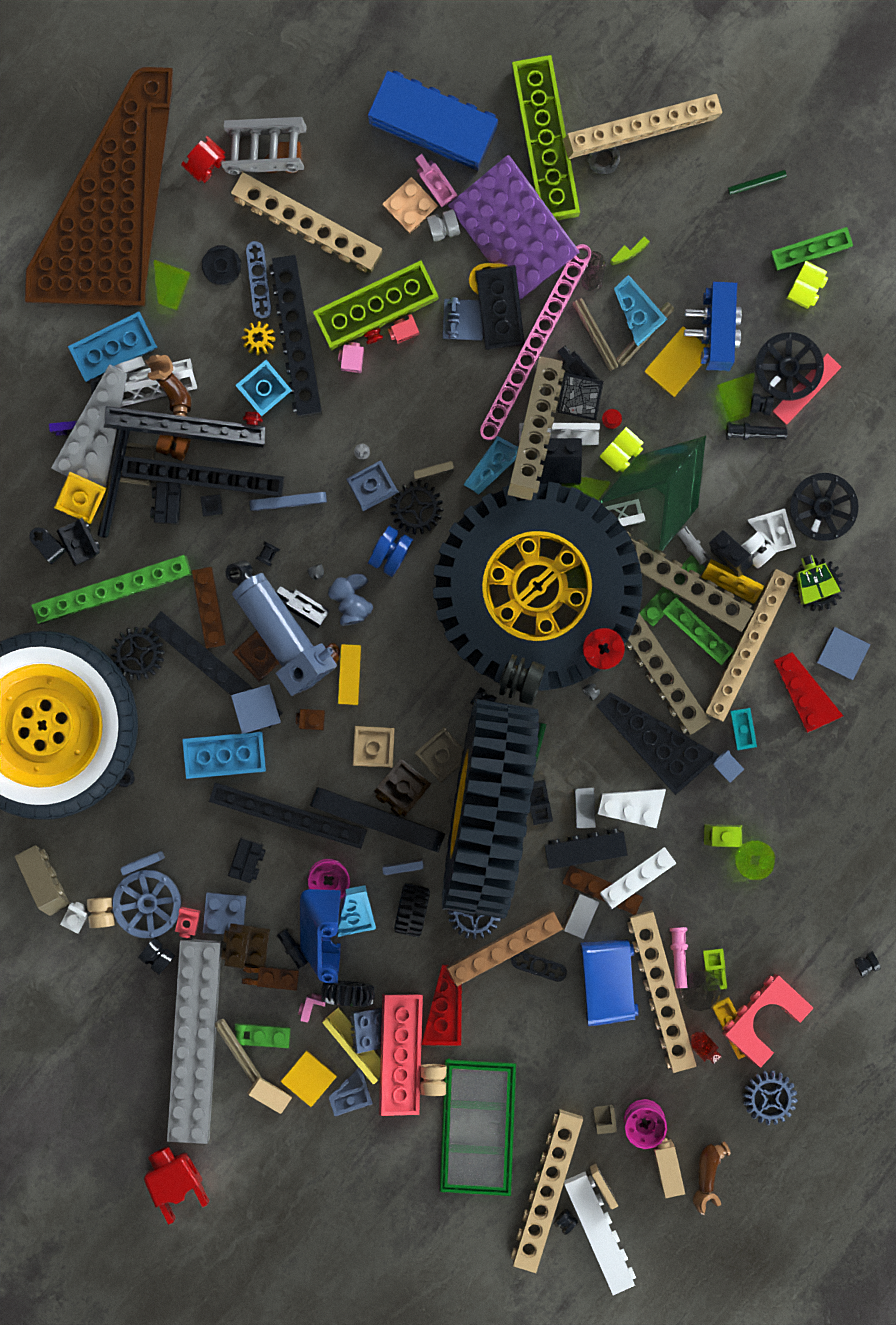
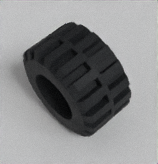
(412, 910)

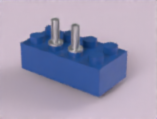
(721, 324)

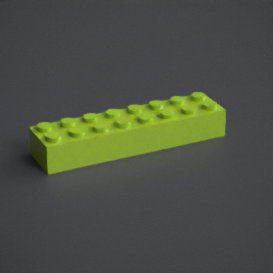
(544, 135)

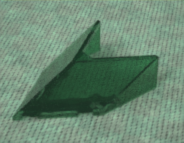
(673, 472)

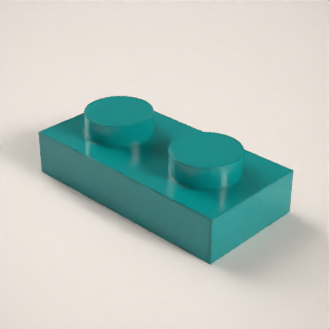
(743, 729)

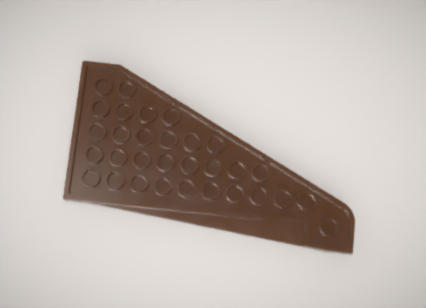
(106, 223)

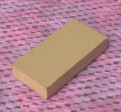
(269, 1095)

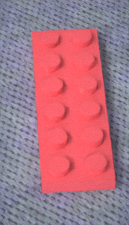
(400, 1054)

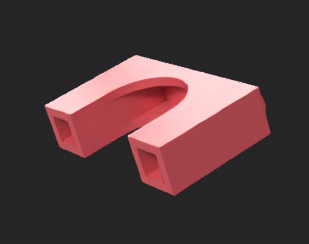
(741, 1031)

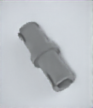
(693, 545)

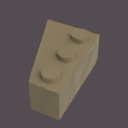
(42, 880)

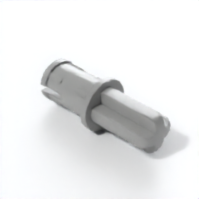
(362, 451)

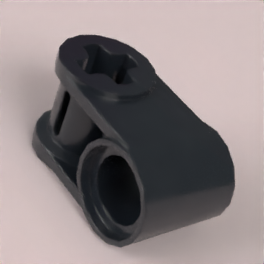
(49, 547)

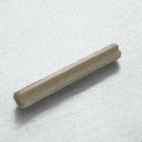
(595, 334)
(632, 348)
(237, 1050)

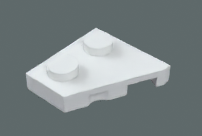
(775, 529)

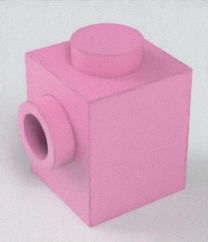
(351, 357)

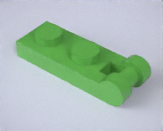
(263, 1035)

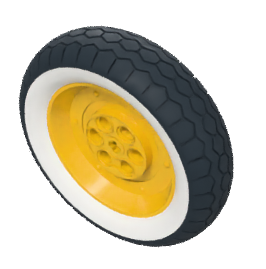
(97, 732)

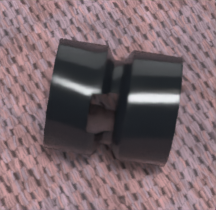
(156, 956)

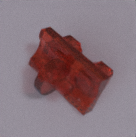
(705, 1047)

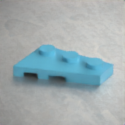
(639, 310)
(494, 462)
(356, 912)

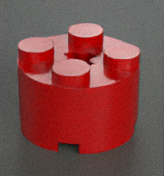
(204, 159)
(615, 645)

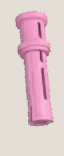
(679, 946)

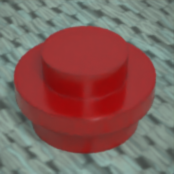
(252, 418)
(611, 418)

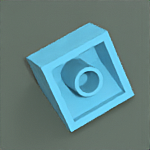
(263, 387)

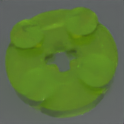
(754, 871)

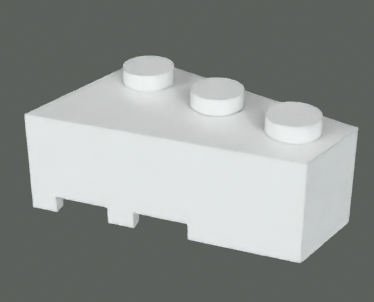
(633, 806)

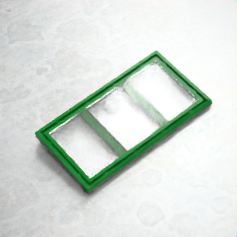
(478, 1127)

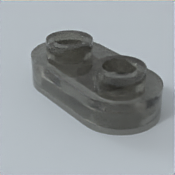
(594, 272)

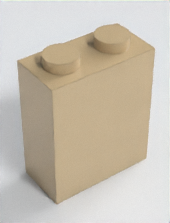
(668, 1169)

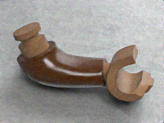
(177, 394)
(708, 1164)

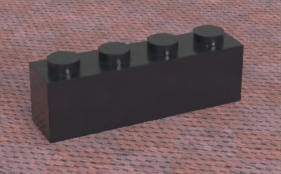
(586, 849)

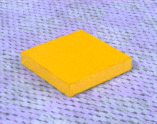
(80, 497)
(308, 1078)

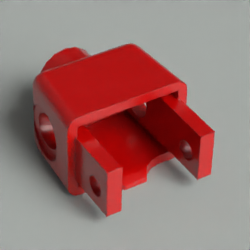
(171, 1180)

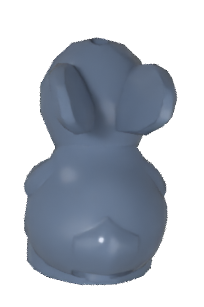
(352, 606)

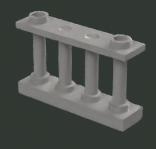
(255, 129)

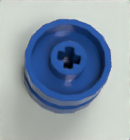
(389, 550)

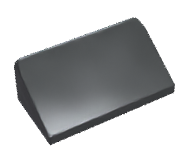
(584, 808)

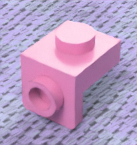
(305, 1009)

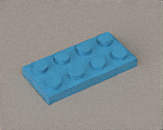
(112, 346)
(224, 755)

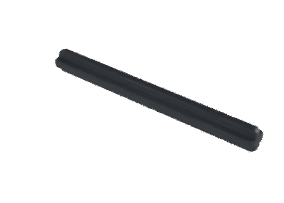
(113, 483)

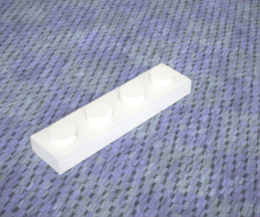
(637, 878)

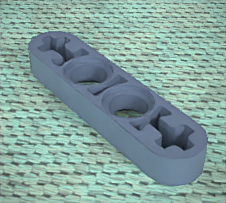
(258, 280)
(288, 501)

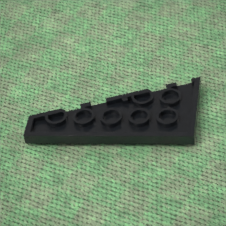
(664, 749)

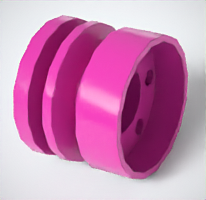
(328, 867)
(646, 1135)

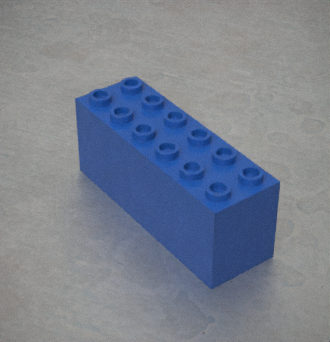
(433, 120)

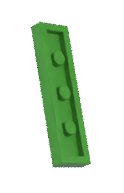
(811, 249)
(653, 610)
(698, 631)

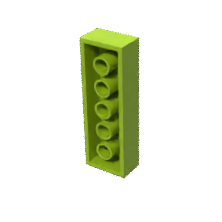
(376, 305)

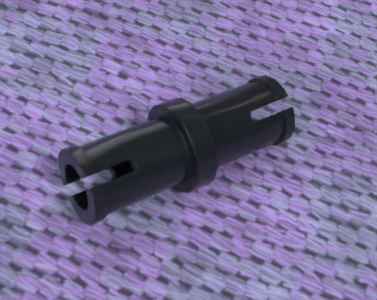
(292, 948)

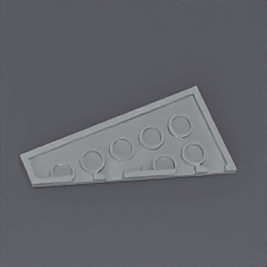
(90, 444)

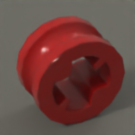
(373, 336)

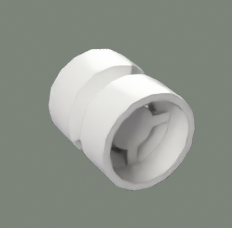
(757, 542)

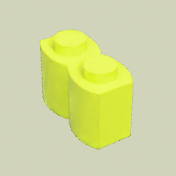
(807, 284)
(621, 450)

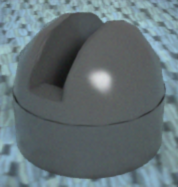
(316, 572)
(590, 691)

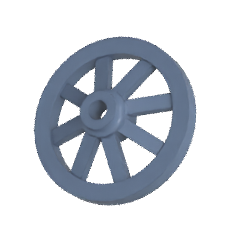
(140, 904)

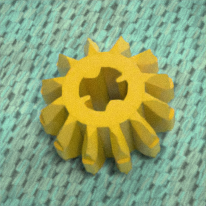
(257, 331)

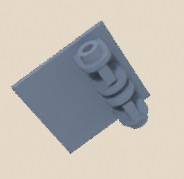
(462, 319)
(366, 1030)

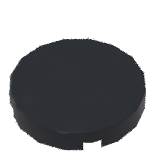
(221, 265)

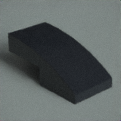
(540, 804)

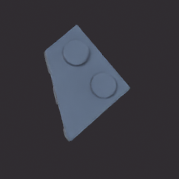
(351, 1094)

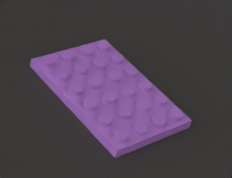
(514, 225)

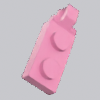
(435, 181)

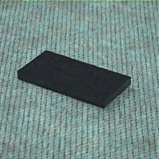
(500, 307)

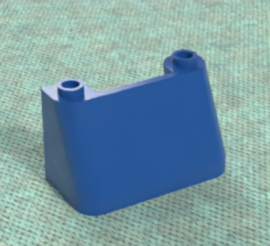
(317, 925)
(608, 982)

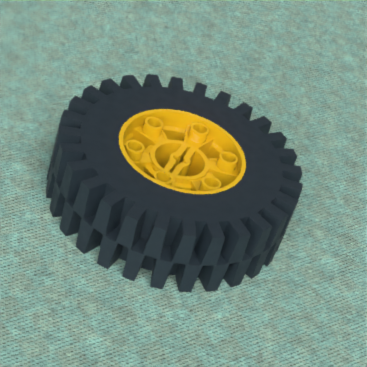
(474, 554)
(490, 809)

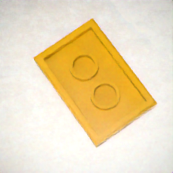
(676, 362)

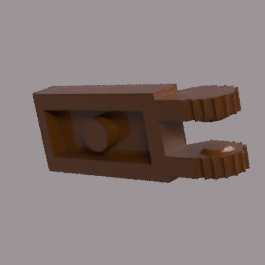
(273, 977)

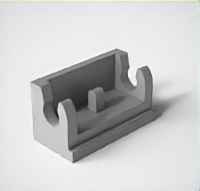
(579, 914)

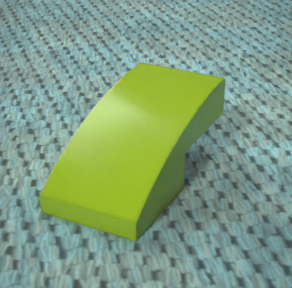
(625, 254)
(715, 964)

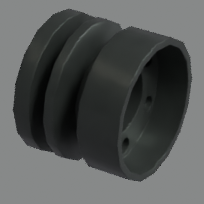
(521, 679)

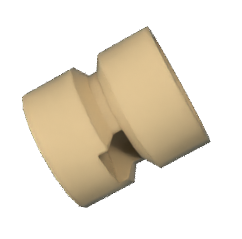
(100, 912)
(433, 1080)

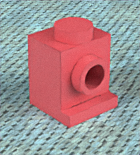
(403, 330)
(193, 917)

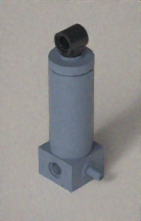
(300, 660)

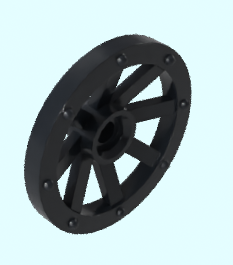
(793, 362)
(829, 504)

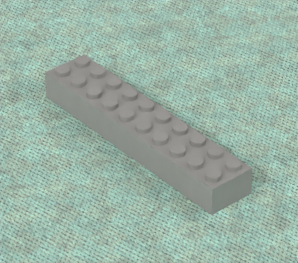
(194, 1041)

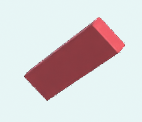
(789, 409)

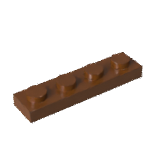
(209, 607)
(595, 885)

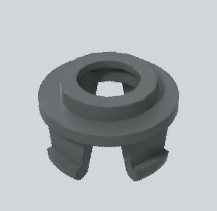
(615, 160)

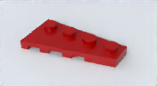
(807, 696)
(445, 1013)

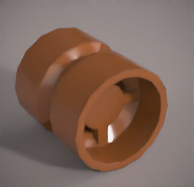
(166, 443)

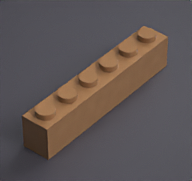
(504, 948)

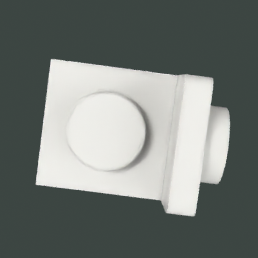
(75, 917)

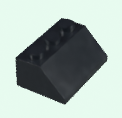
(562, 462)

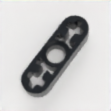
(551, 976)

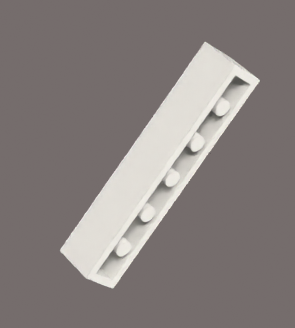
(599, 1233)

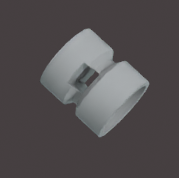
(443, 225)

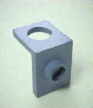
(728, 766)

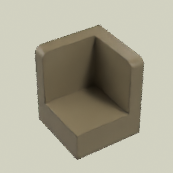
(605, 1119)

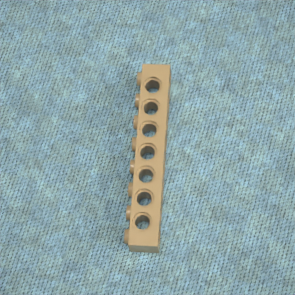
(642, 126)
(247, 184)
(748, 645)
(685, 1058)
(530, 1260)

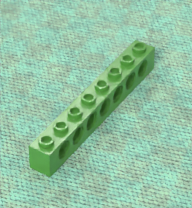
(112, 589)

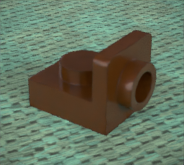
(310, 719)

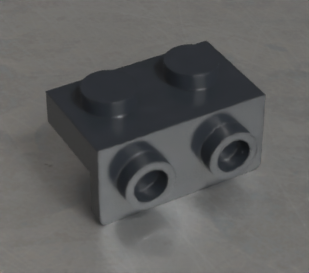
(78, 541)

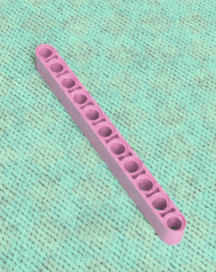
(534, 353)

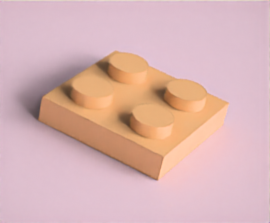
(410, 205)

